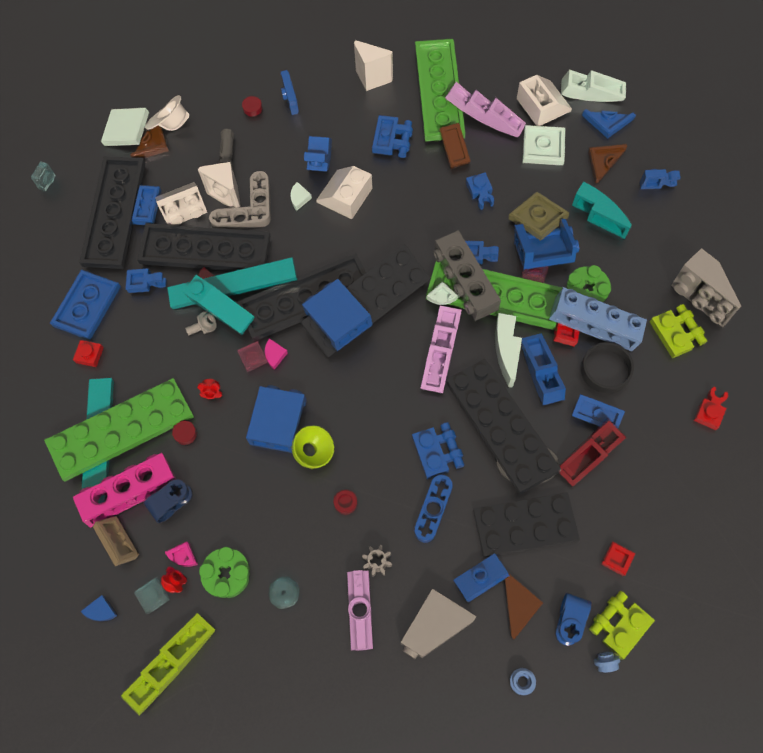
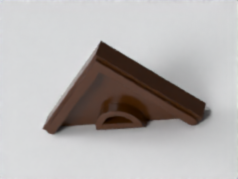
(151, 144)
(604, 158)
(520, 605)

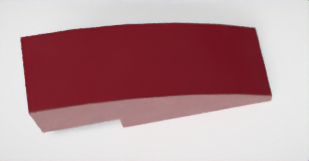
(591, 452)

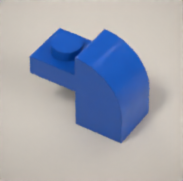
(318, 153)

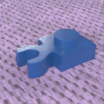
(657, 178)
(480, 187)

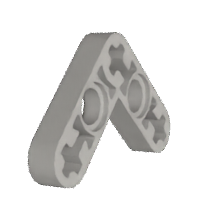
(255, 208)

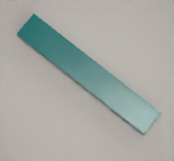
(240, 281)
(99, 400)

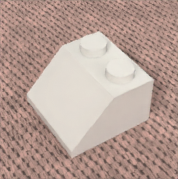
(346, 191)

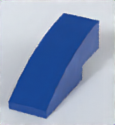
(543, 369)

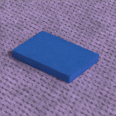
(85, 304)

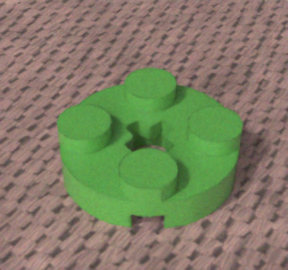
(590, 275)
(222, 586)

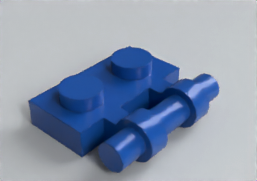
(385, 136)
(431, 453)

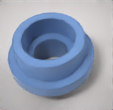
(607, 662)
(531, 681)

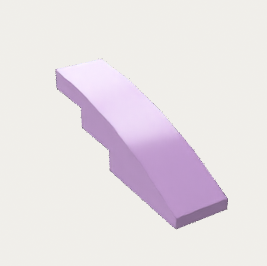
(490, 113)
(441, 349)

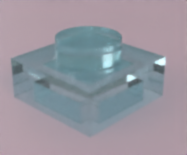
(43, 176)
(151, 596)

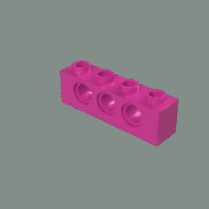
(120, 501)

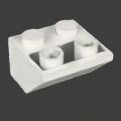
(541, 100)
(181, 204)

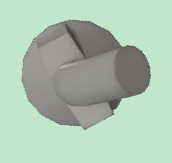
(206, 323)

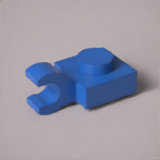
(481, 252)
(141, 279)

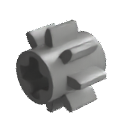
(374, 567)

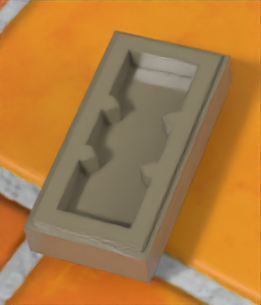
(115, 540)

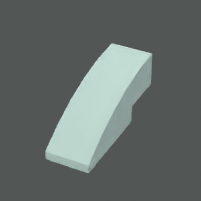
(592, 87)
(507, 347)

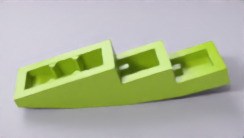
(168, 664)

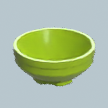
(321, 442)

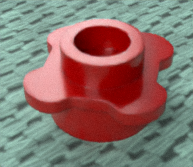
(209, 389)
(173, 580)

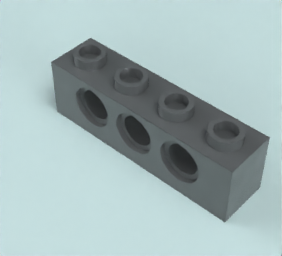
(455, 246)

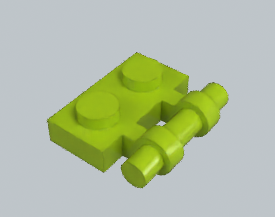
(673, 335)
(627, 631)

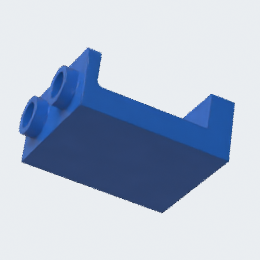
(554, 249)
(337, 314)
(275, 418)

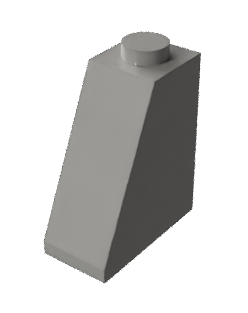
(434, 625)

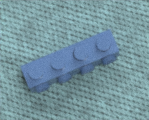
(598, 319)

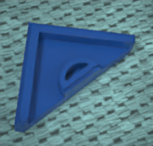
(608, 121)

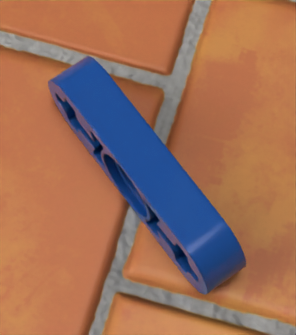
(433, 489)

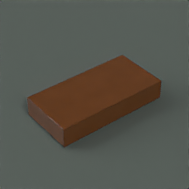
(454, 145)

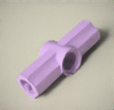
(360, 627)

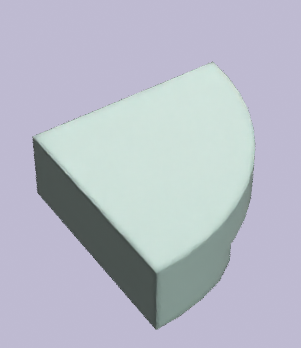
(299, 196)
(442, 295)

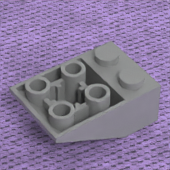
(707, 288)

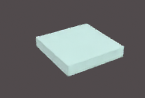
(125, 126)
(544, 145)

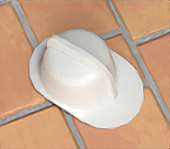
(169, 117)

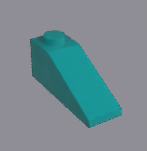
(218, 304)

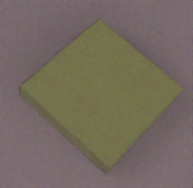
(538, 215)

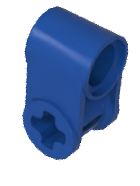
(573, 614)

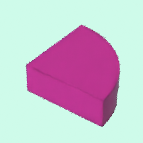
(274, 353)
(182, 555)

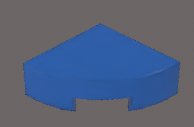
(99, 610)

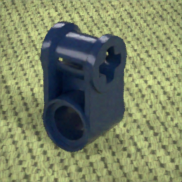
(166, 502)

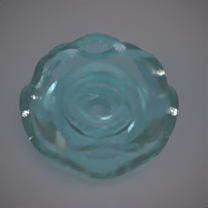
(287, 600)

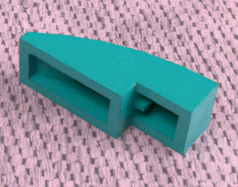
(601, 210)

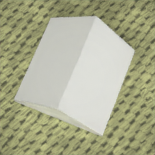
(373, 65)
(221, 183)

